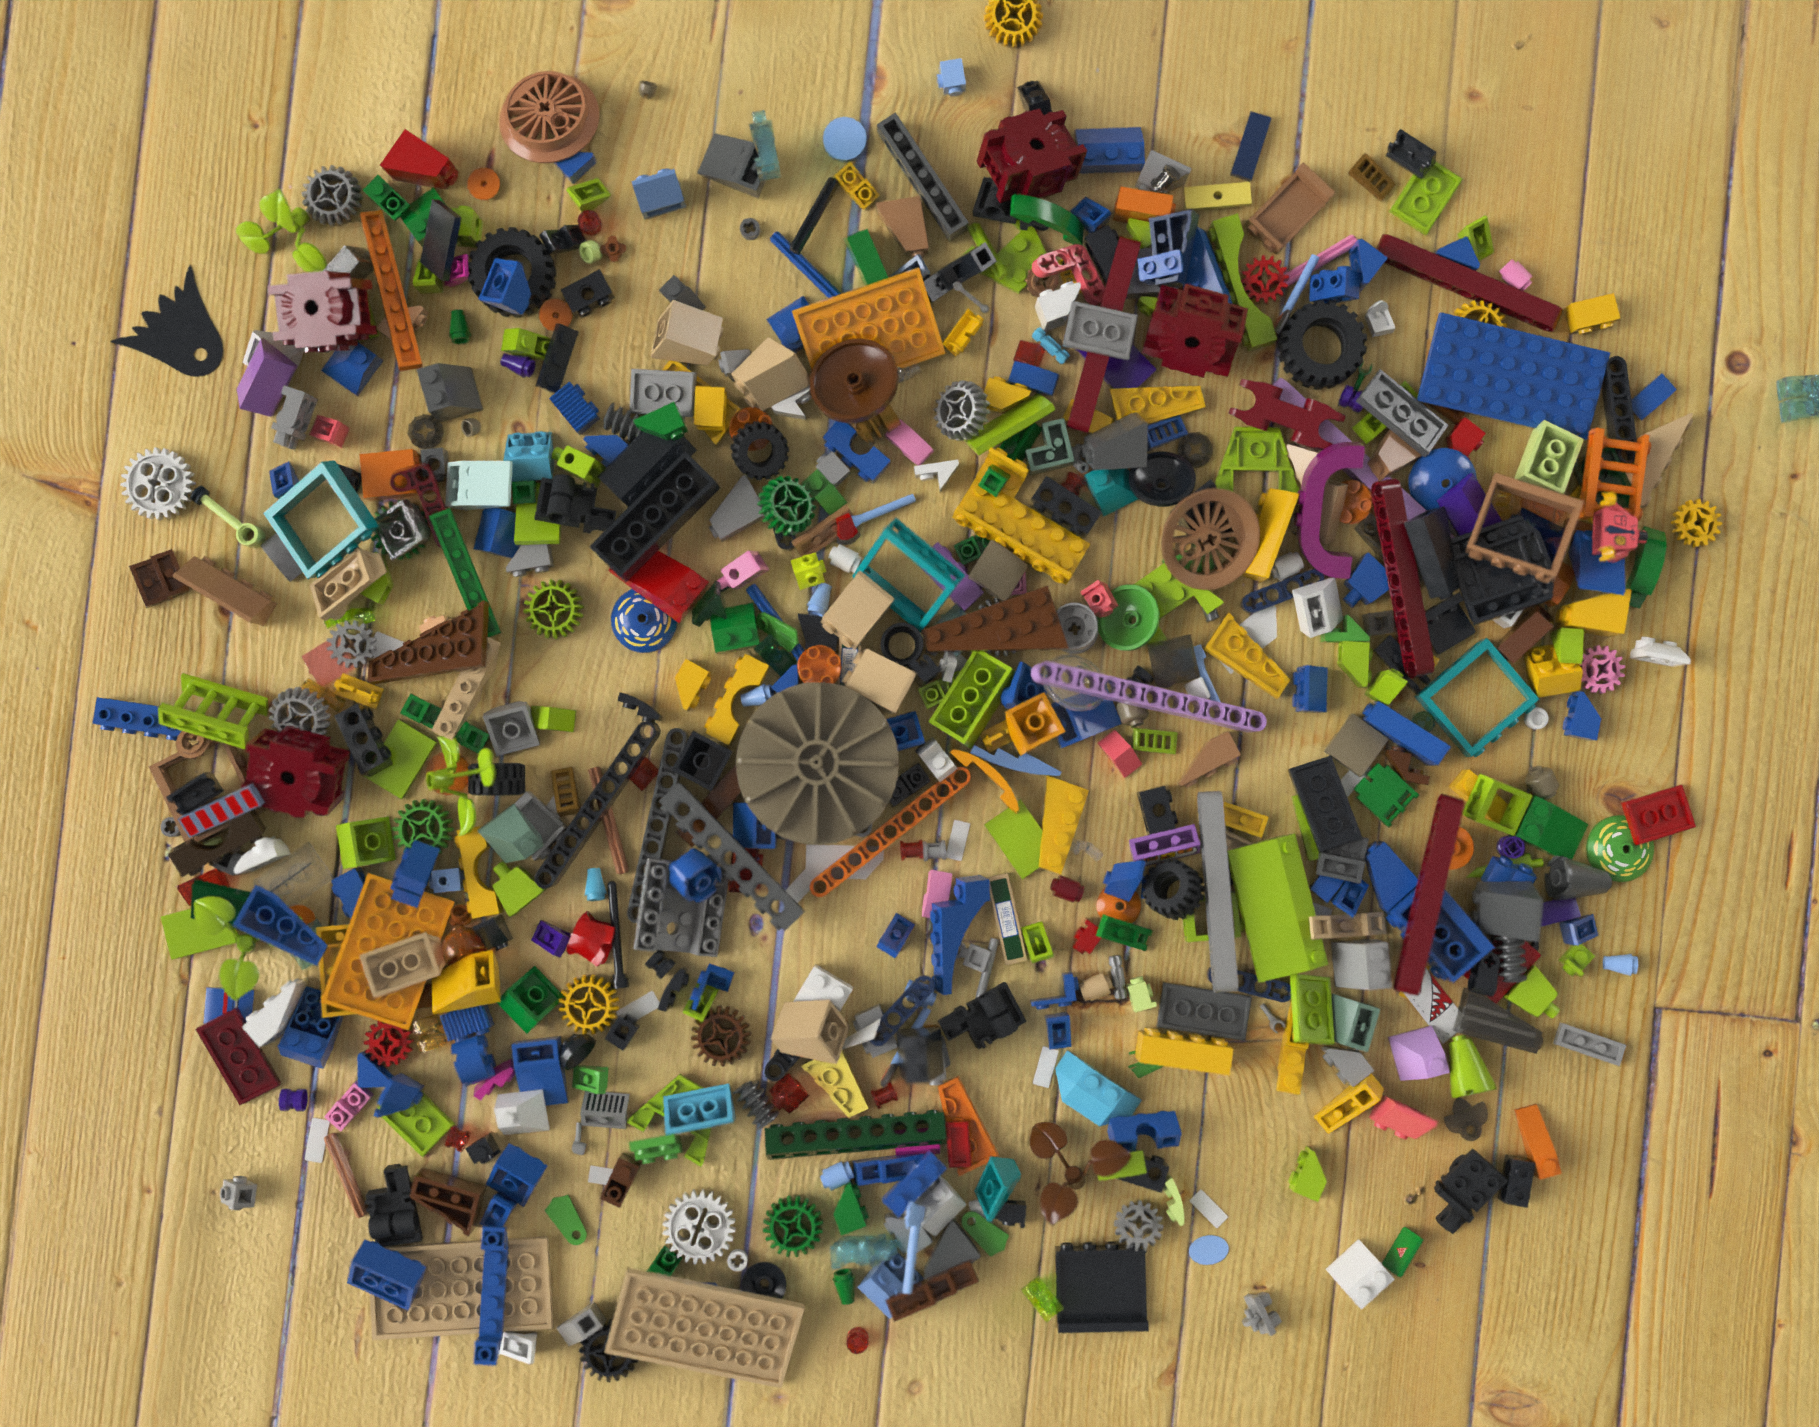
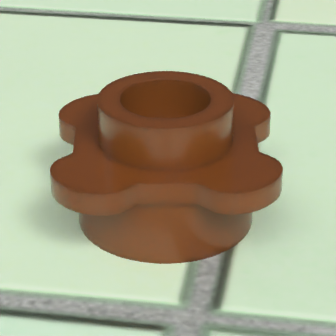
(617, 253)
(459, 916)

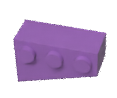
(967, 591)

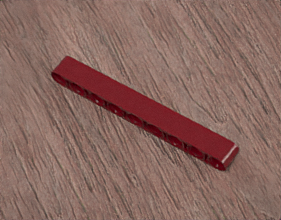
(1469, 283)
(1096, 364)
(1402, 578)
(1428, 894)

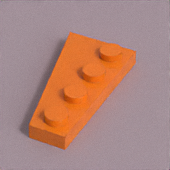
(959, 1107)

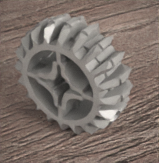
(317, 203)
(968, 408)
(296, 700)

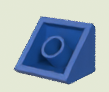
(1365, 260)
(497, 533)
(906, 730)

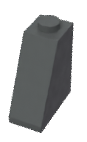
(951, 1249)

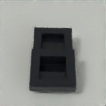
(563, 240)

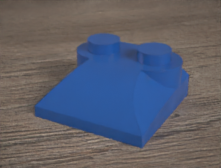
(785, 326)
(1021, 687)

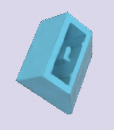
(530, 455)

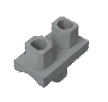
(1257, 1315)

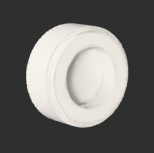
(1536, 718)

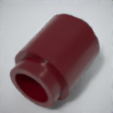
(1067, 889)

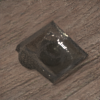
(402, 528)
(1173, 661)

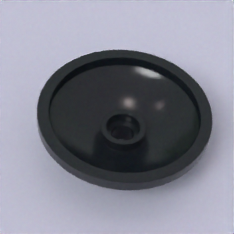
(1164, 480)

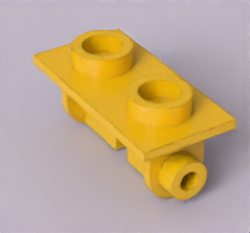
(961, 333)
(358, 690)
(996, 736)

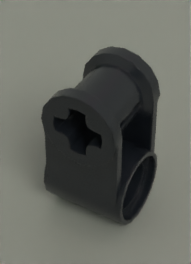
(1484, 975)
(784, 1061)

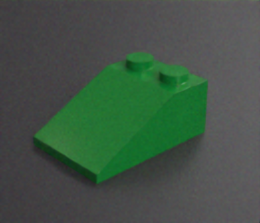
(1550, 829)

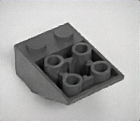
(732, 164)

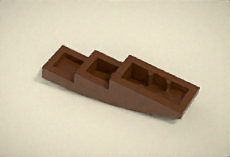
(716, 802)
(932, 1290)

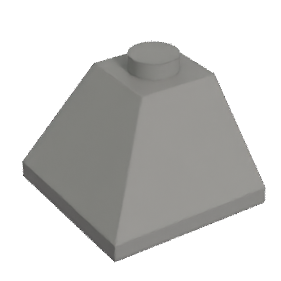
(1153, 168)

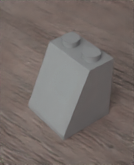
(1361, 964)

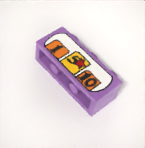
(1165, 845)

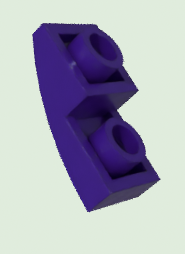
(1559, 911)

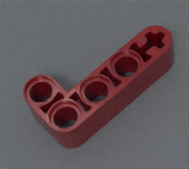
(421, 486)

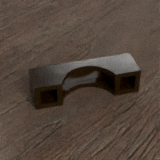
(192, 855)

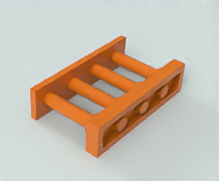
(1595, 463)

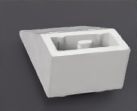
(272, 1020)

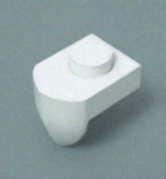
(1379, 319)
(951, 664)

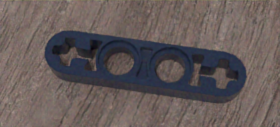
(1281, 588)
(1249, 986)
(903, 1012)

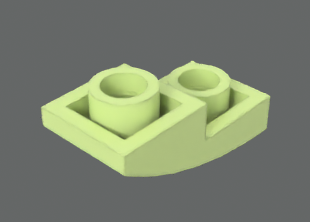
(1175, 1205)

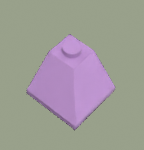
(1418, 1054)

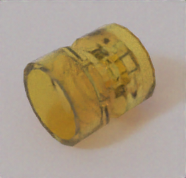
(428, 1033)

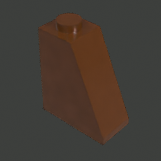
(1525, 633)

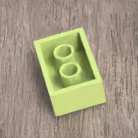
(1549, 457)

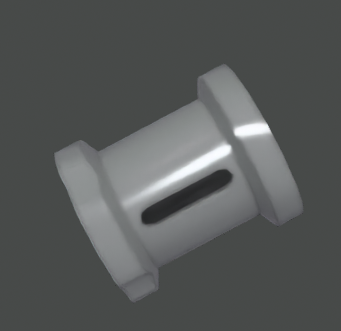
(934, 850)

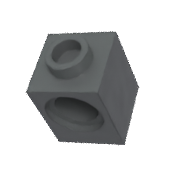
(435, 454)

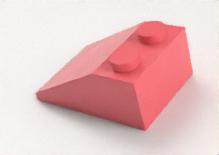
(1401, 1118)

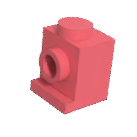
(1100, 591)

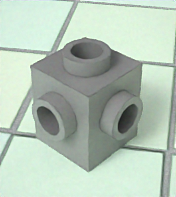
(238, 1193)

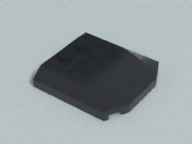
(1497, 591)

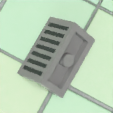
(605, 1110)

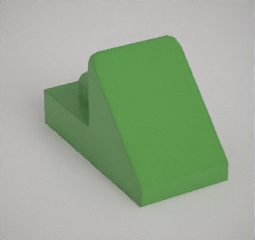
(824, 492)
(1351, 632)
(590, 1078)

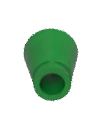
(459, 328)
(844, 1285)

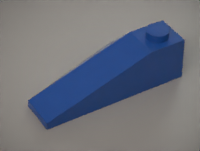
(275, 923)

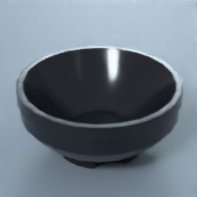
(576, 1050)

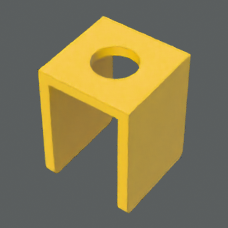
(710, 408)

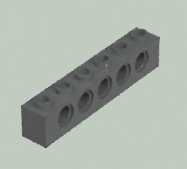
(922, 177)

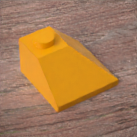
(1033, 723)

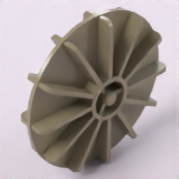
(817, 763)

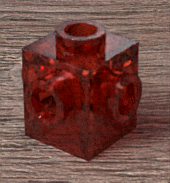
(788, 1093)

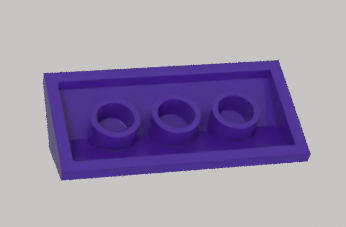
(1464, 505)

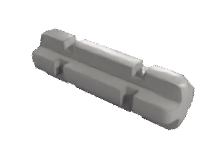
(1117, 977)

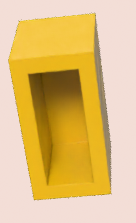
(1592, 313)

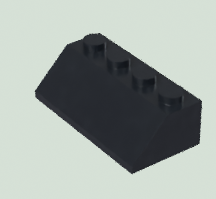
(642, 464)

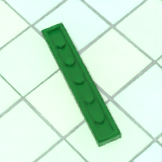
(461, 564)

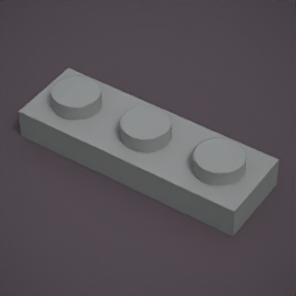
(1589, 1044)

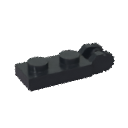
(1390, 654)

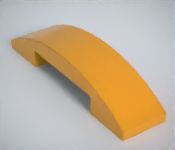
(968, 759)

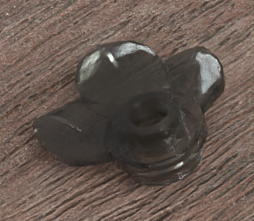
(1466, 1115)

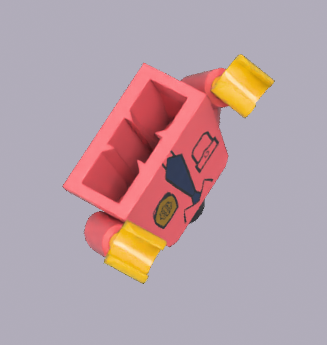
(1615, 531)

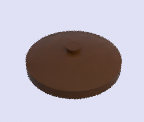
(854, 380)

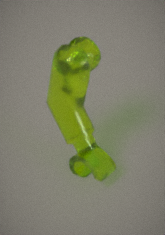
(354, 613)

